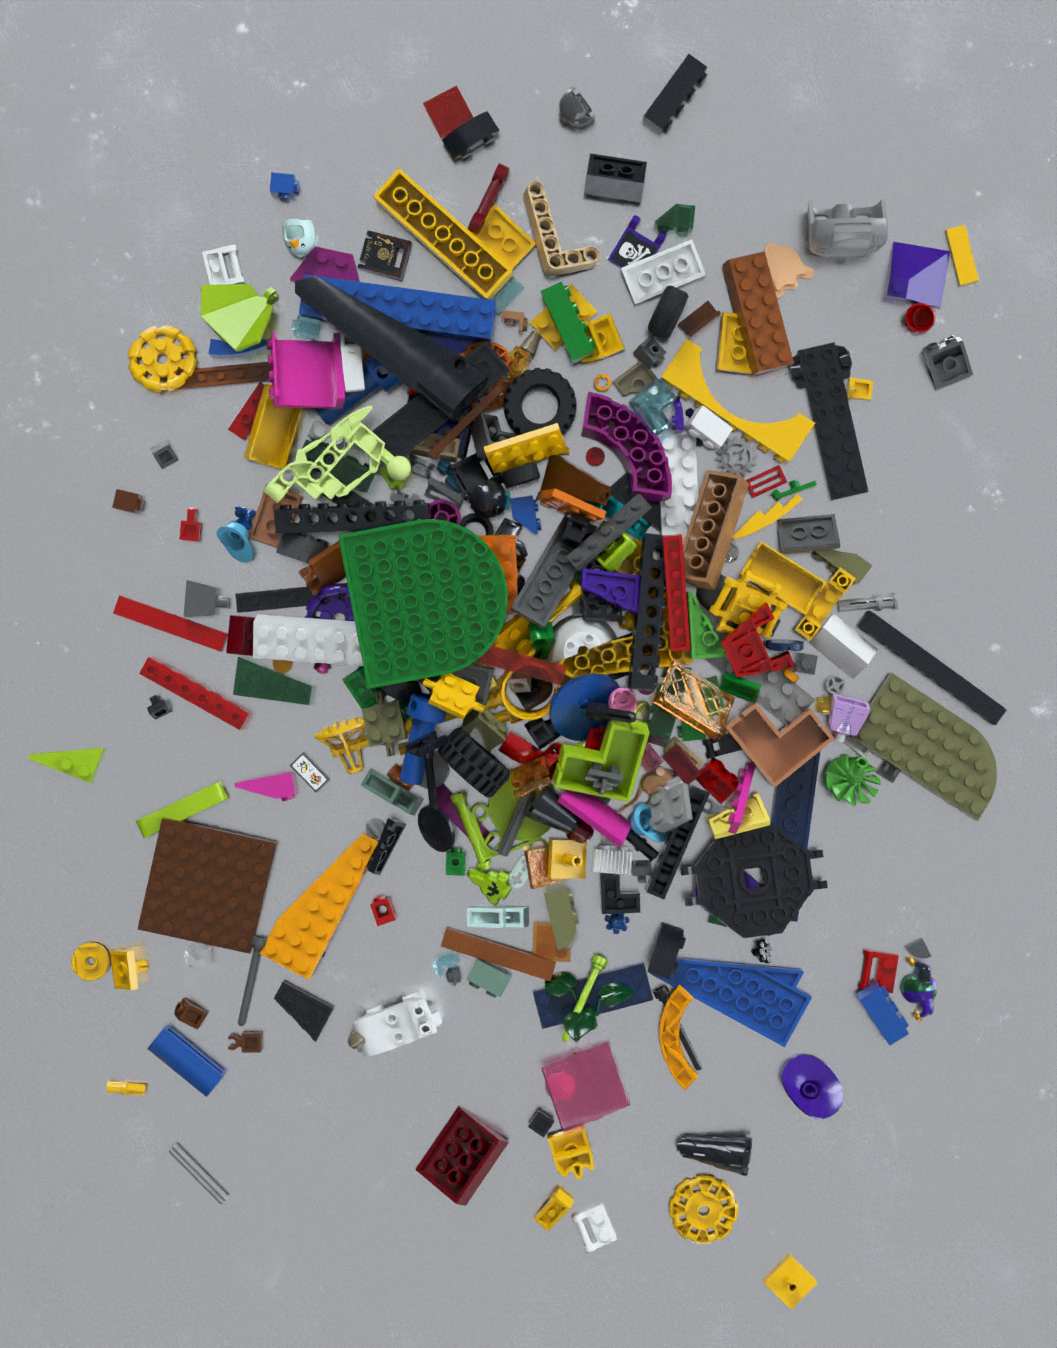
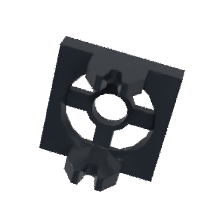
(589, 615)

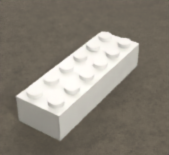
(306, 640)

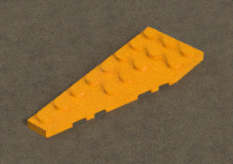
(310, 922)

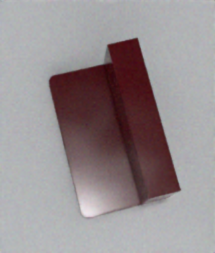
(240, 635)

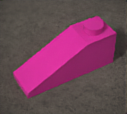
(273, 786)

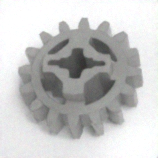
(729, 451)

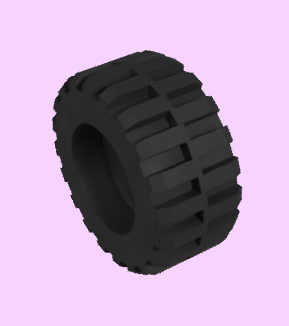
(539, 379)
(474, 763)

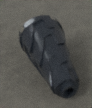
(721, 1152)

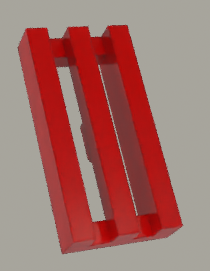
(777, 468)

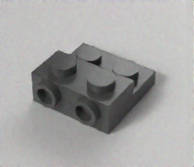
(947, 361)

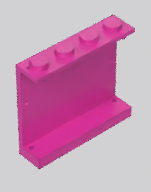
(306, 373)

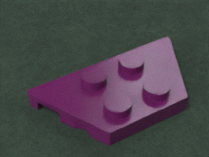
(327, 264)

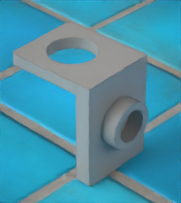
(519, 683)

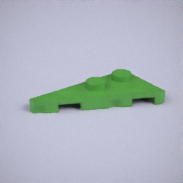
(703, 640)

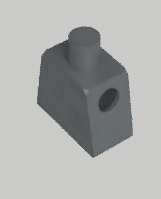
(203, 600)

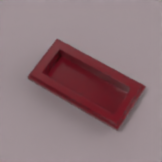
(681, 765)

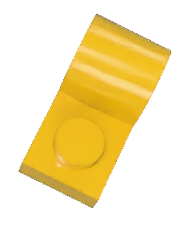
(554, 1210)

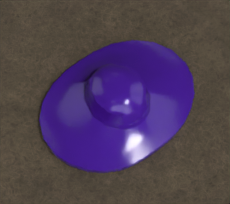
(812, 1087)

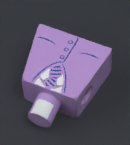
(847, 716)

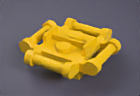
(746, 600)

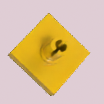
(567, 859)
(125, 969)
(790, 1281)

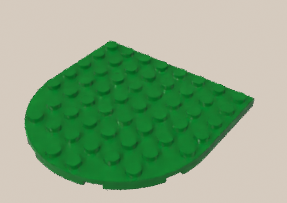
(422, 598)

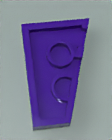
(612, 587)

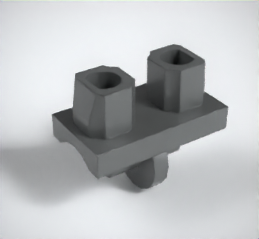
(602, 779)

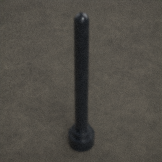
(662, 994)

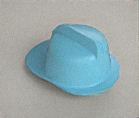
(235, 540)
(641, 824)

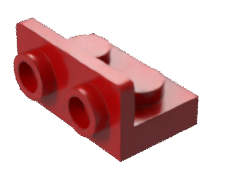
(718, 780)

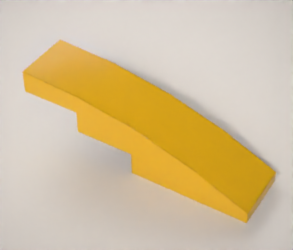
(760, 520)

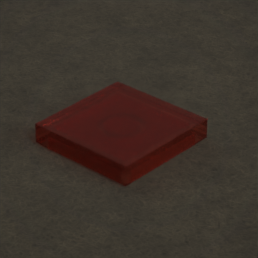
(448, 111)

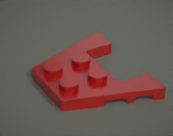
(747, 650)

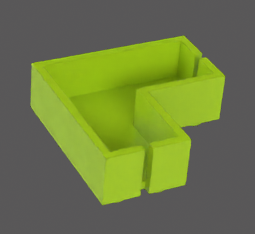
(621, 747)

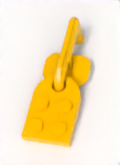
(517, 628)

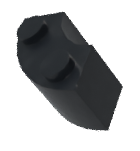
(470, 135)
(401, 691)
(666, 950)

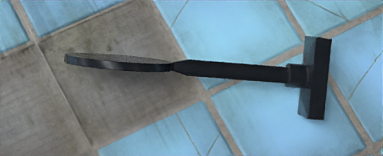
(432, 820)

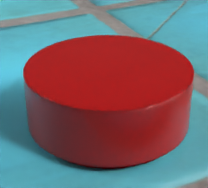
(595, 456)

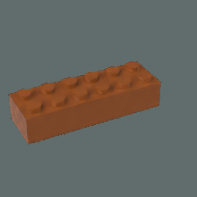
(758, 313)

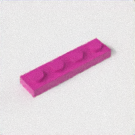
(739, 803)

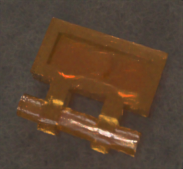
(529, 772)

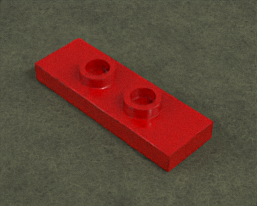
(244, 420)

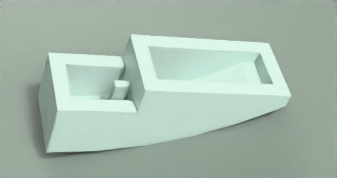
(498, 917)

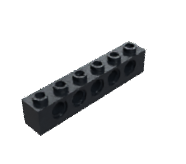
(676, 846)

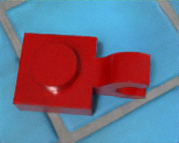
(190, 529)

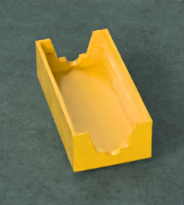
(272, 432)
(797, 583)

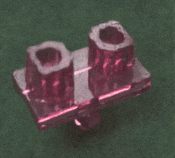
(650, 759)

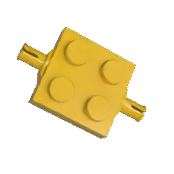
(453, 695)

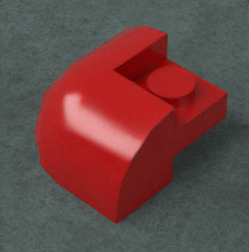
(519, 749)

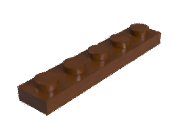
(464, 421)

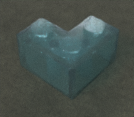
(650, 405)

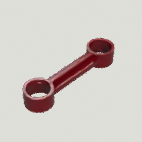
(480, 215)

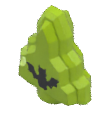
(491, 884)

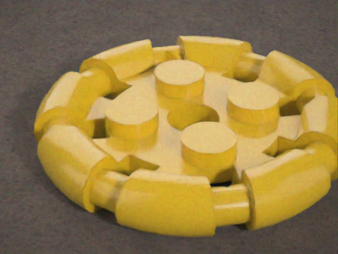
(157, 348)
(703, 1198)

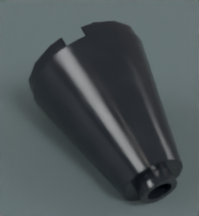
(551, 813)

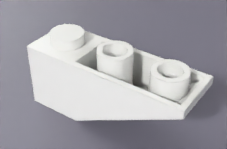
(352, 364)

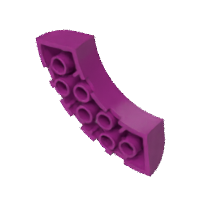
(632, 442)

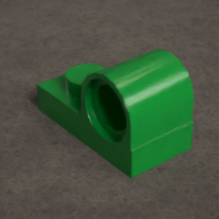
(541, 639)

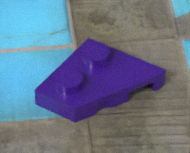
(677, 419)

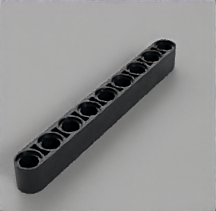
(932, 667)

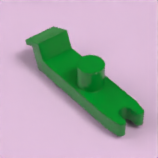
(795, 488)

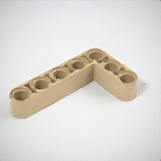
(550, 237)

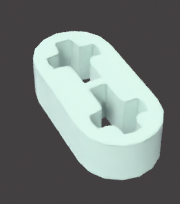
(518, 868)

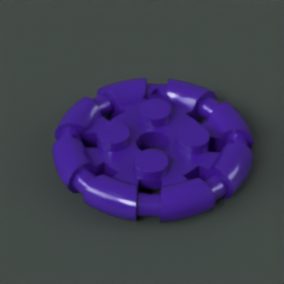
(333, 606)

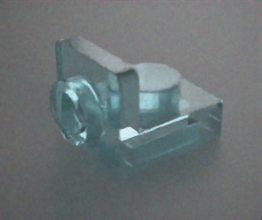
(447, 961)

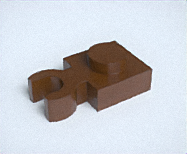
(250, 1042)

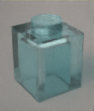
(306, 328)

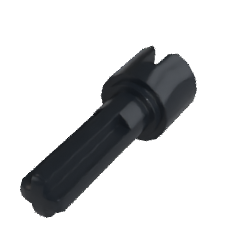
(601, 712)

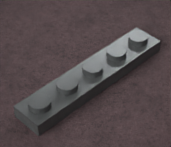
(609, 532)

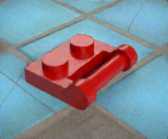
(885, 969)

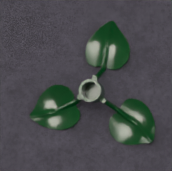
(581, 1023)

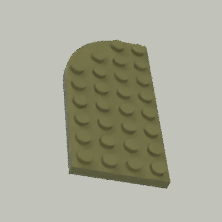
(930, 746)

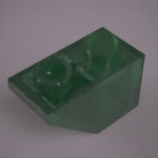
(677, 218)

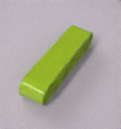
(183, 808)

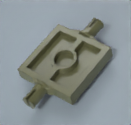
(384, 723)

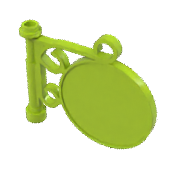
(500, 809)

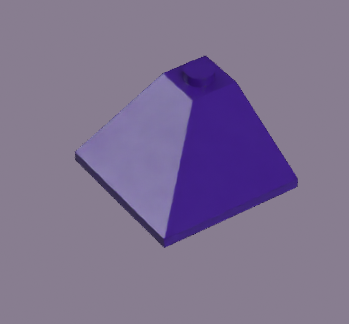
(916, 274)

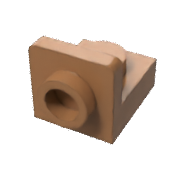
(512, 317)

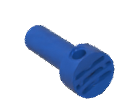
(373, 381)
(424, 721)

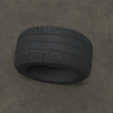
(668, 311)

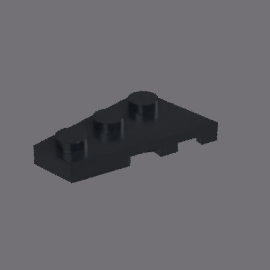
(386, 844)

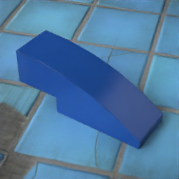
(221, 349)

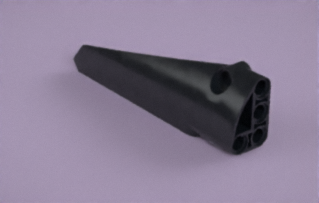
(406, 353)

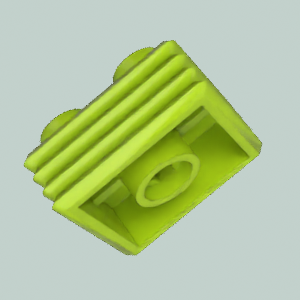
(616, 552)

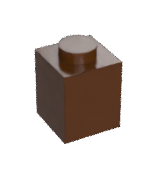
(127, 501)

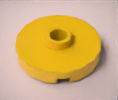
(90, 971)

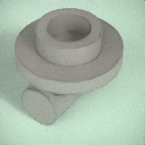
(374, 828)

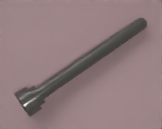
(258, 942)

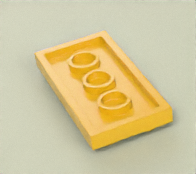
(525, 448)

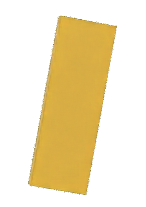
(962, 255)

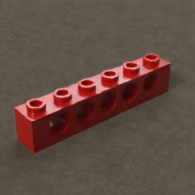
(195, 693)

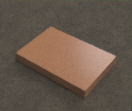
(264, 523)

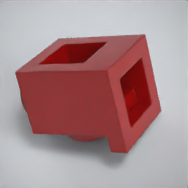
(382, 917)

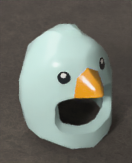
(299, 236)

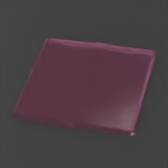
(586, 1086)

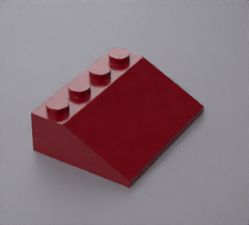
(461, 1156)

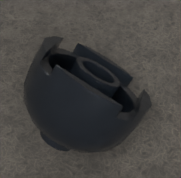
(488, 499)

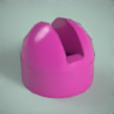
(321, 667)

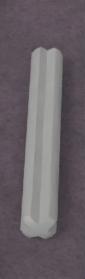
(198, 1174)

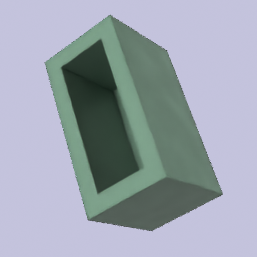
(489, 978)

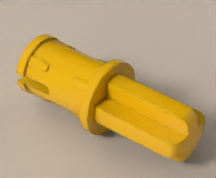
(126, 1088)

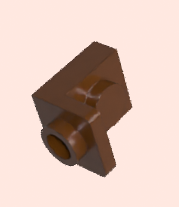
(189, 1013)

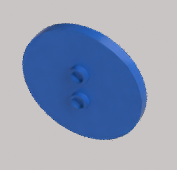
(570, 704)

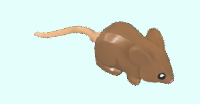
(651, 782)

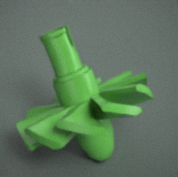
(847, 776)

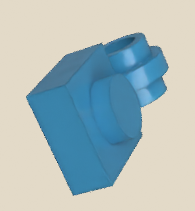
(442, 469)

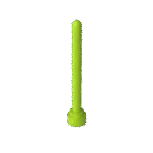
(598, 963)

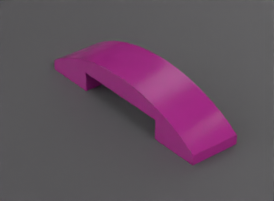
(445, 803)

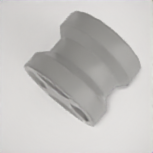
(838, 684)

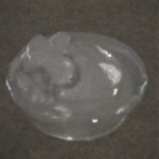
(733, 552)

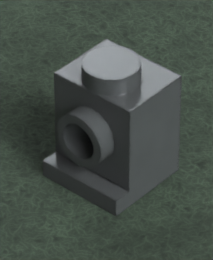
(650, 352)

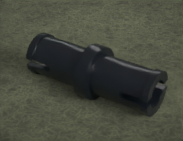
(641, 845)

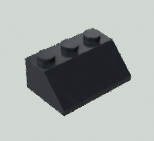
(615, 178)

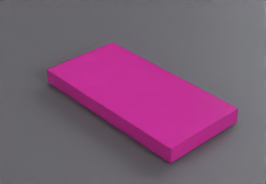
(597, 815)

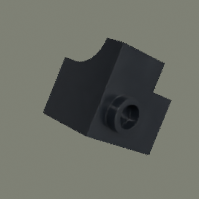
(576, 530)
(542, 732)

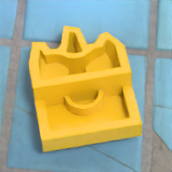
(605, 337)
(571, 1151)

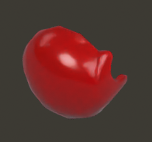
(920, 317)

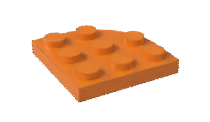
(569, 504)

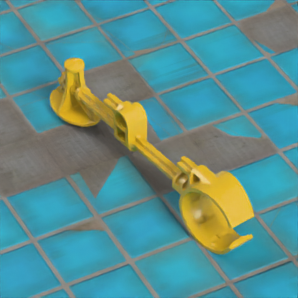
(496, 697)

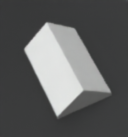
(843, 646)

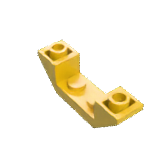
(824, 603)

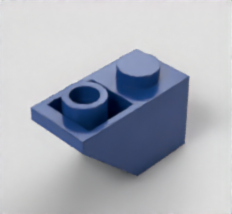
(524, 513)

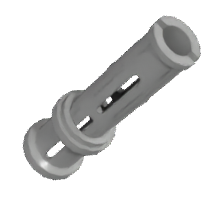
(878, 602)

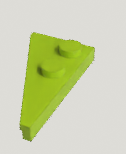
(76, 763)

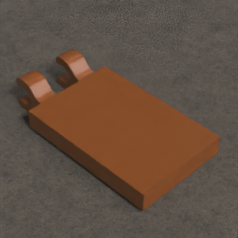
(327, 567)

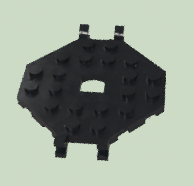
(758, 909)

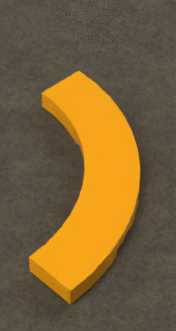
(670, 1038)

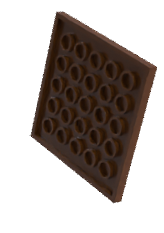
(206, 885)

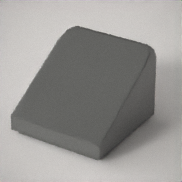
(164, 454)

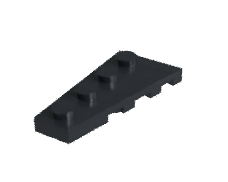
(622, 491)

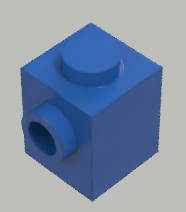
(283, 185)

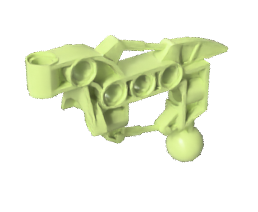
(353, 432)

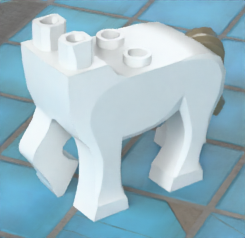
(393, 1026)

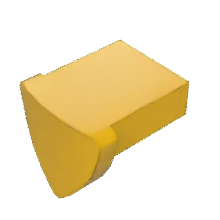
(859, 389)

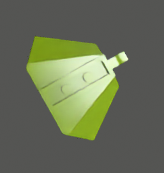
(237, 312)

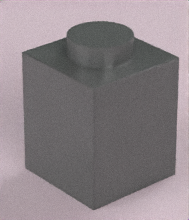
(805, 663)

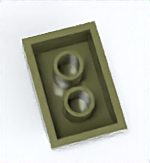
(562, 918)

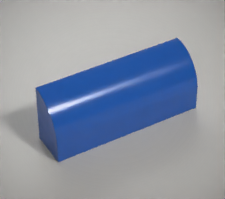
(186, 1061)

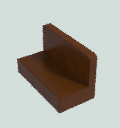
(699, 320)

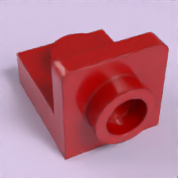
(595, 738)

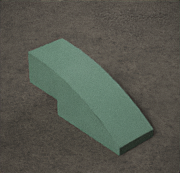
(392, 792)

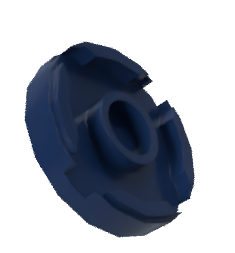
(784, 644)

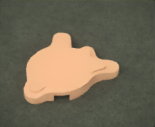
(785, 267)

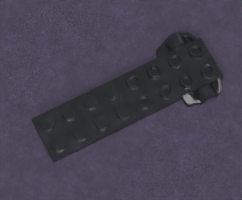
(822, 375)

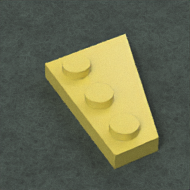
(754, 817)

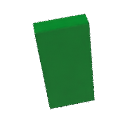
(740, 687)

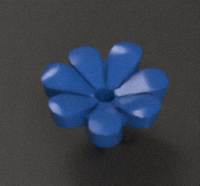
(244, 516)
(621, 922)

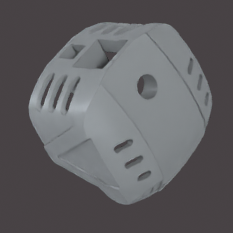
(844, 233)

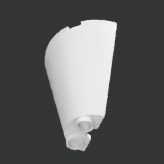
(575, 632)

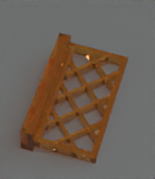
(692, 715)

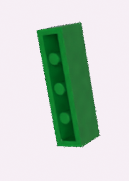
(567, 322)

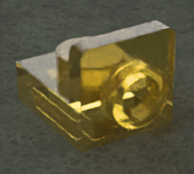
(520, 361)

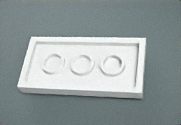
(669, 267)

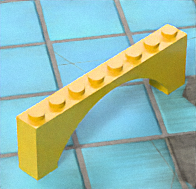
(779, 437)

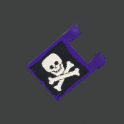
(634, 246)

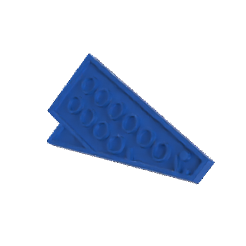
(749, 994)

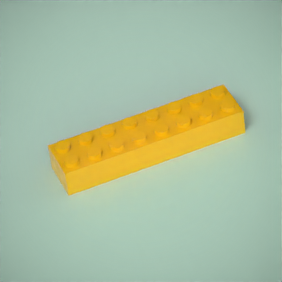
(443, 235)

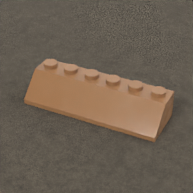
(712, 527)

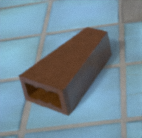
(574, 481)

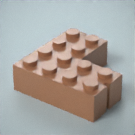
(774, 751)

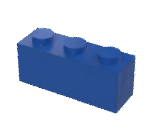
(883, 1013)

